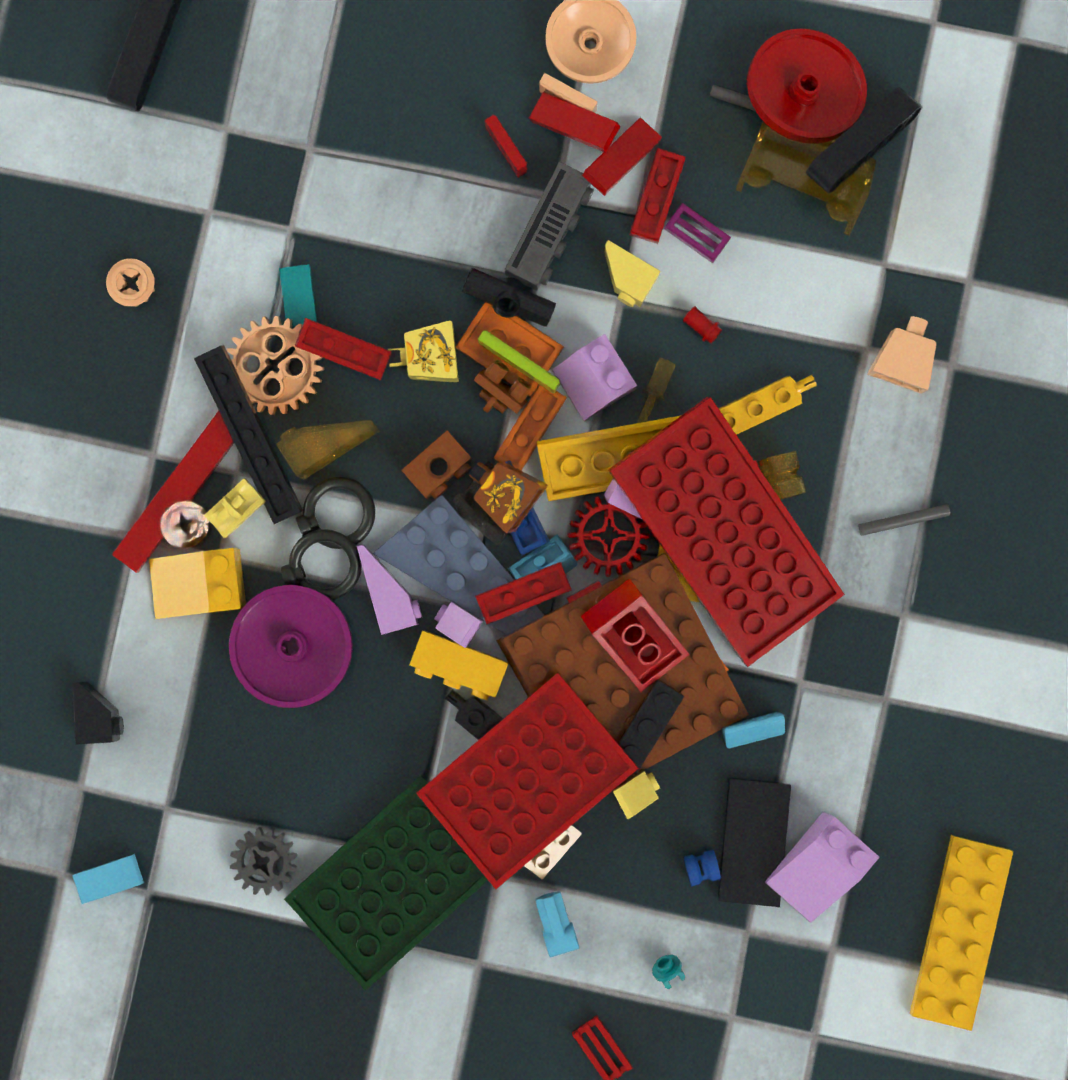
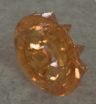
(196, 529)

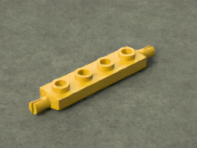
(765, 403)

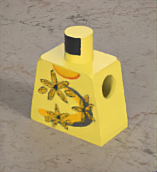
(428, 353)

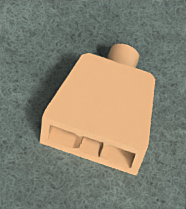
(906, 357)

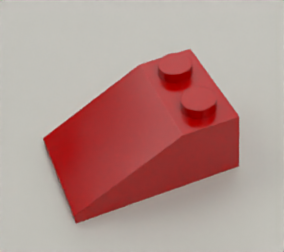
(634, 635)

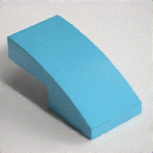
(108, 879)

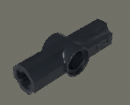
(509, 297)

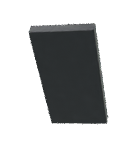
(753, 840)

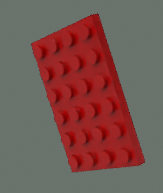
(527, 780)

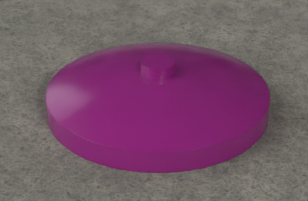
(290, 646)

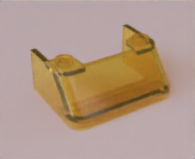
(787, 161)

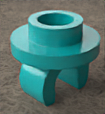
(667, 968)

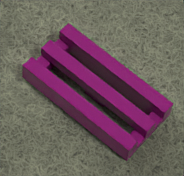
(698, 234)

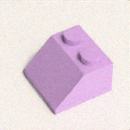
(594, 377)

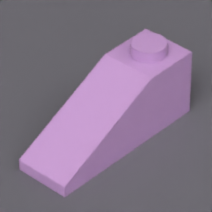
(389, 598)

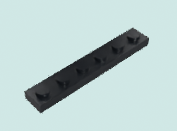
(248, 434)

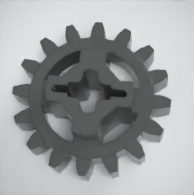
(257, 850)

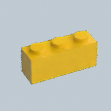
(458, 665)

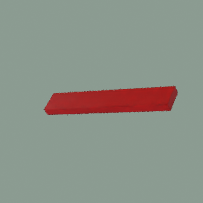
(180, 486)

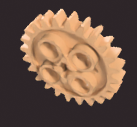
(257, 344)

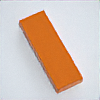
(530, 427)

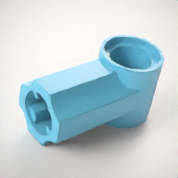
(558, 931)

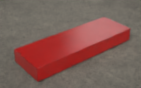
(574, 122)
(622, 156)
(657, 195)
(343, 349)
(523, 592)

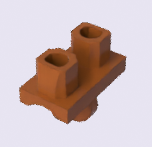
(498, 393)

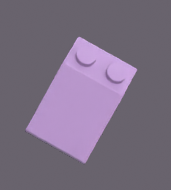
(821, 867)

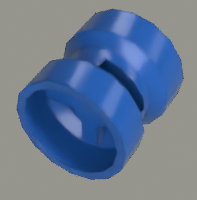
(708, 864)

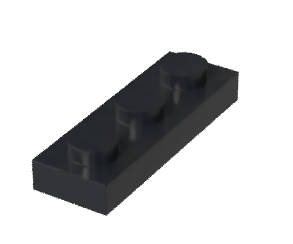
(650, 722)

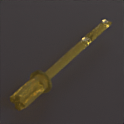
(656, 387)

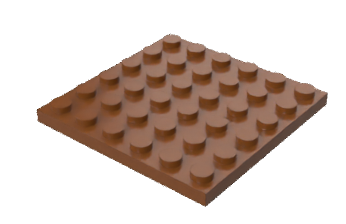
(567, 647)

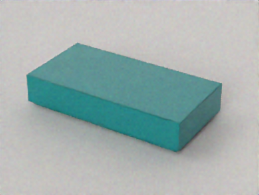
(298, 294)

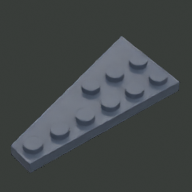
(452, 561)

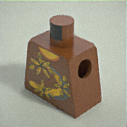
(506, 493)

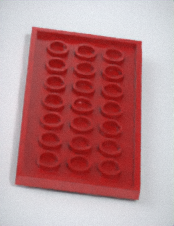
(726, 531)

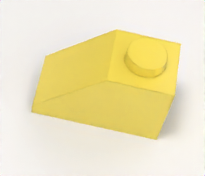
(629, 275)
(636, 793)

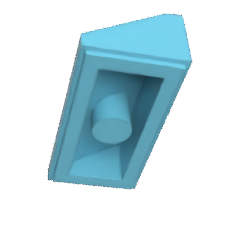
(544, 556)
(754, 729)

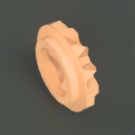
(116, 282)

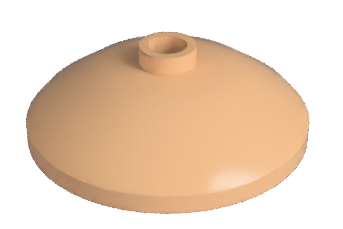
(598, 21)

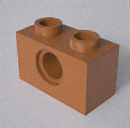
(443, 448)

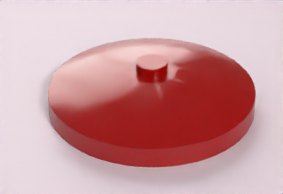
(806, 86)

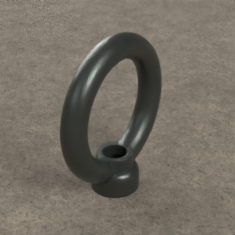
(308, 522)
(294, 572)

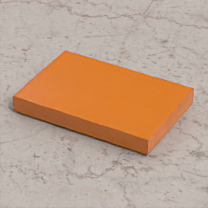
(516, 334)

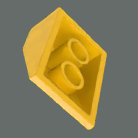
(197, 583)

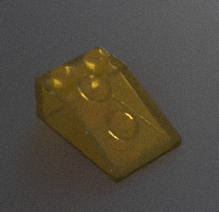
(317, 446)

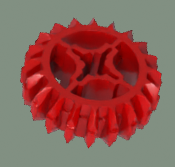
(608, 562)

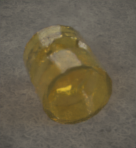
(782, 474)

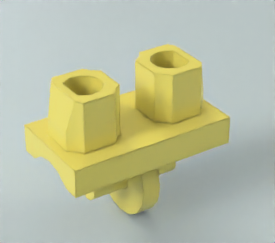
(235, 508)

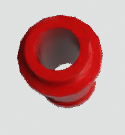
(702, 325)

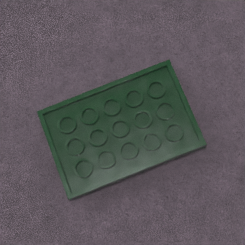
(386, 887)

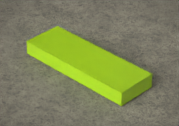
(519, 361)

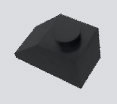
(94, 716)

